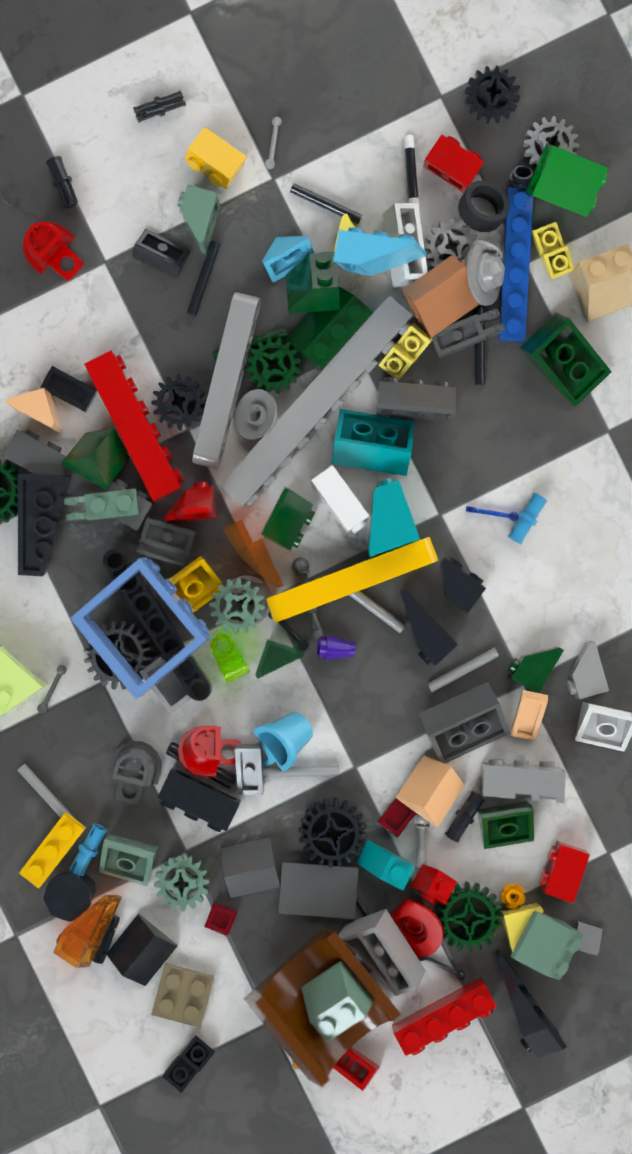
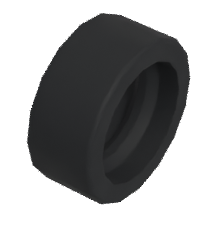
(491, 193)

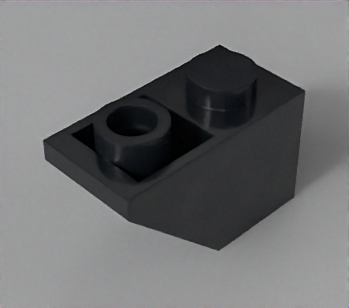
(459, 587)

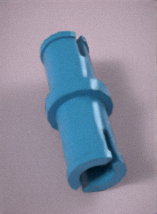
(527, 518)
(88, 849)

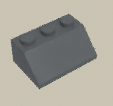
(416, 399)
(464, 723)

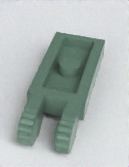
(105, 505)

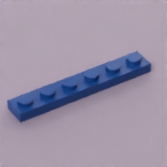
(516, 264)

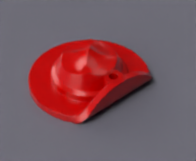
(419, 927)

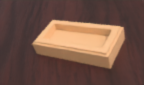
(529, 715)

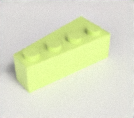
(16, 682)

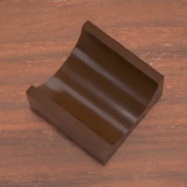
(283, 1010)

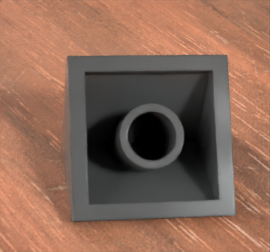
(249, 867)

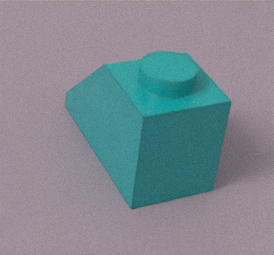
(385, 864)

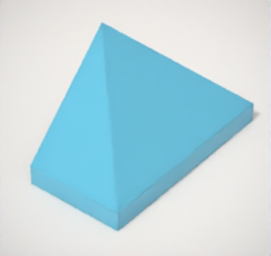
(285, 255)

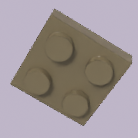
(182, 995)

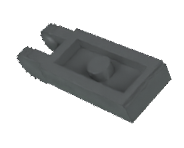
(466, 333)

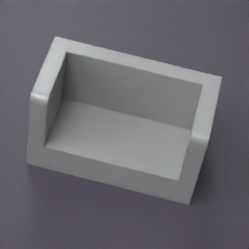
(169, 689)

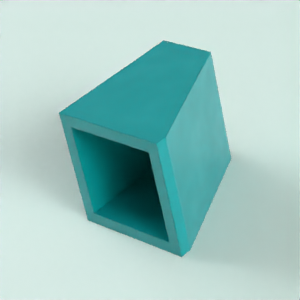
(390, 519)

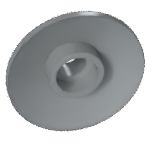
(248, 412)

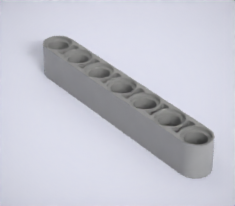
(226, 380)

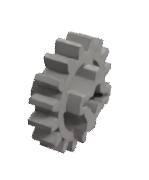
(538, 138)
(447, 236)

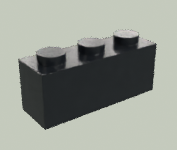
(198, 800)

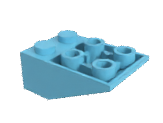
(374, 252)

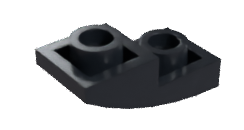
(188, 1063)

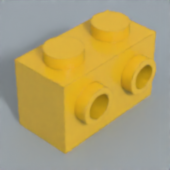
(215, 158)

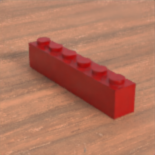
(133, 426)

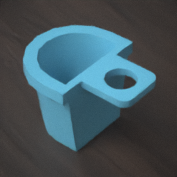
(284, 739)

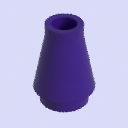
(334, 648)

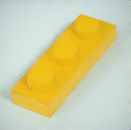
(52, 850)

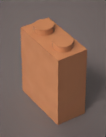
(441, 296)

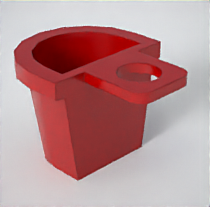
(47, 246)
(201, 750)

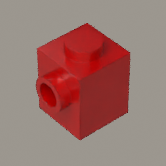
(433, 884)

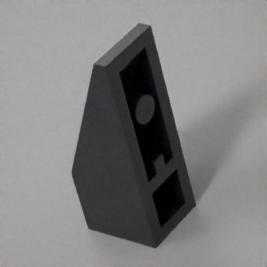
(428, 634)

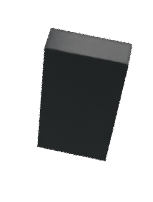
(69, 389)

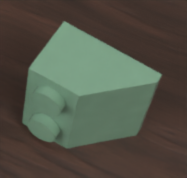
(200, 214)
(547, 945)
(335, 1001)

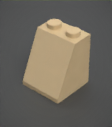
(604, 282)

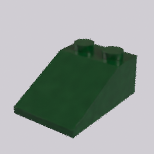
(566, 358)
(288, 520)

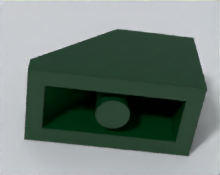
(534, 668)

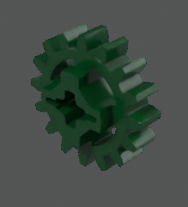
(280, 356)

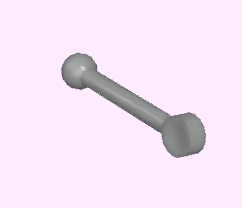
(269, 163)

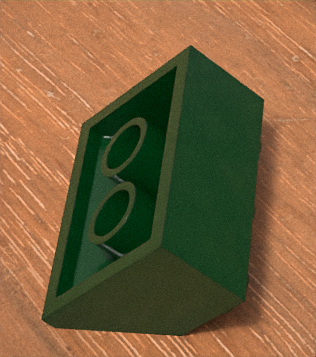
(325, 333)

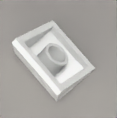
(604, 726)

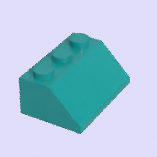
(373, 442)

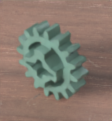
(229, 597)
(193, 881)

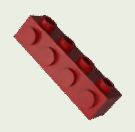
(443, 1017)

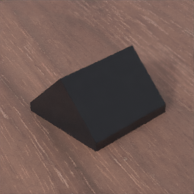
(140, 951)

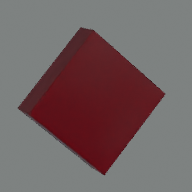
(220, 918)

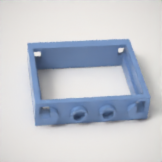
(110, 653)

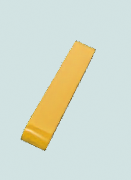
(351, 579)

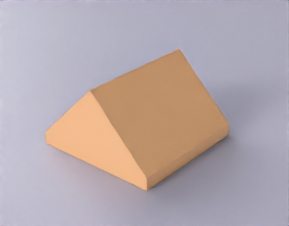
(38, 406)
(431, 790)

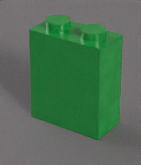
(567, 180)

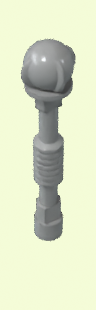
(422, 825)

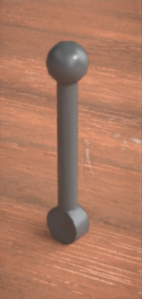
(43, 708)

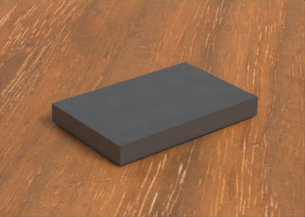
(318, 890)

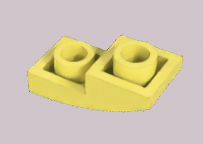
(552, 250)
(405, 352)

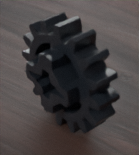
(482, 94)
(167, 407)

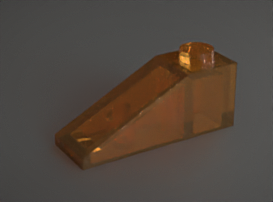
(84, 935)

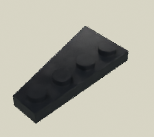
(39, 515)

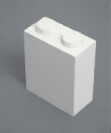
(340, 500)

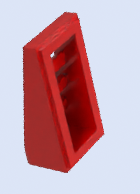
(354, 1077)

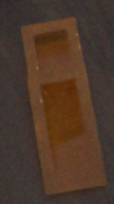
(253, 553)

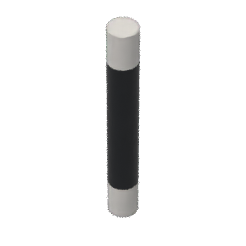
(411, 169)

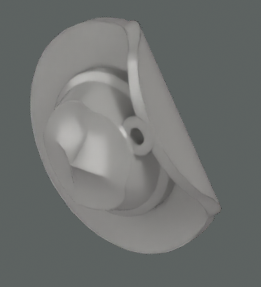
(485, 272)

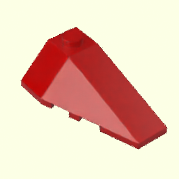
(194, 504)

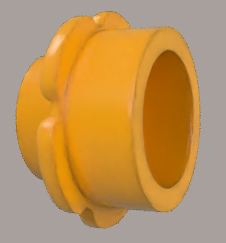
(509, 889)

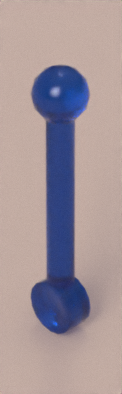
(513, 516)

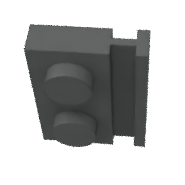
(166, 542)

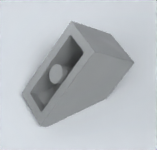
(587, 673)

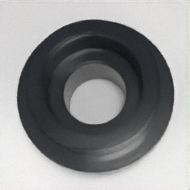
(521, 176)

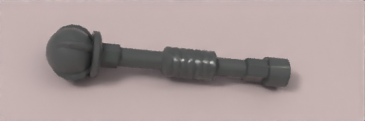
(300, 567)

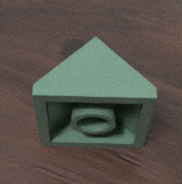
(127, 859)

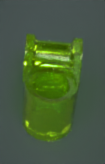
(231, 661)

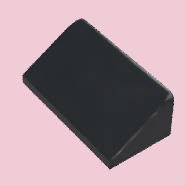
(160, 253)

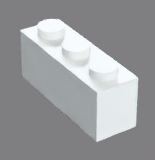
(405, 219)

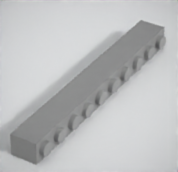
(316, 402)

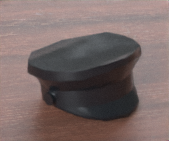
(69, 895)

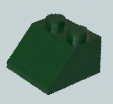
(313, 284)

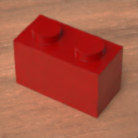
(453, 163)
(564, 871)

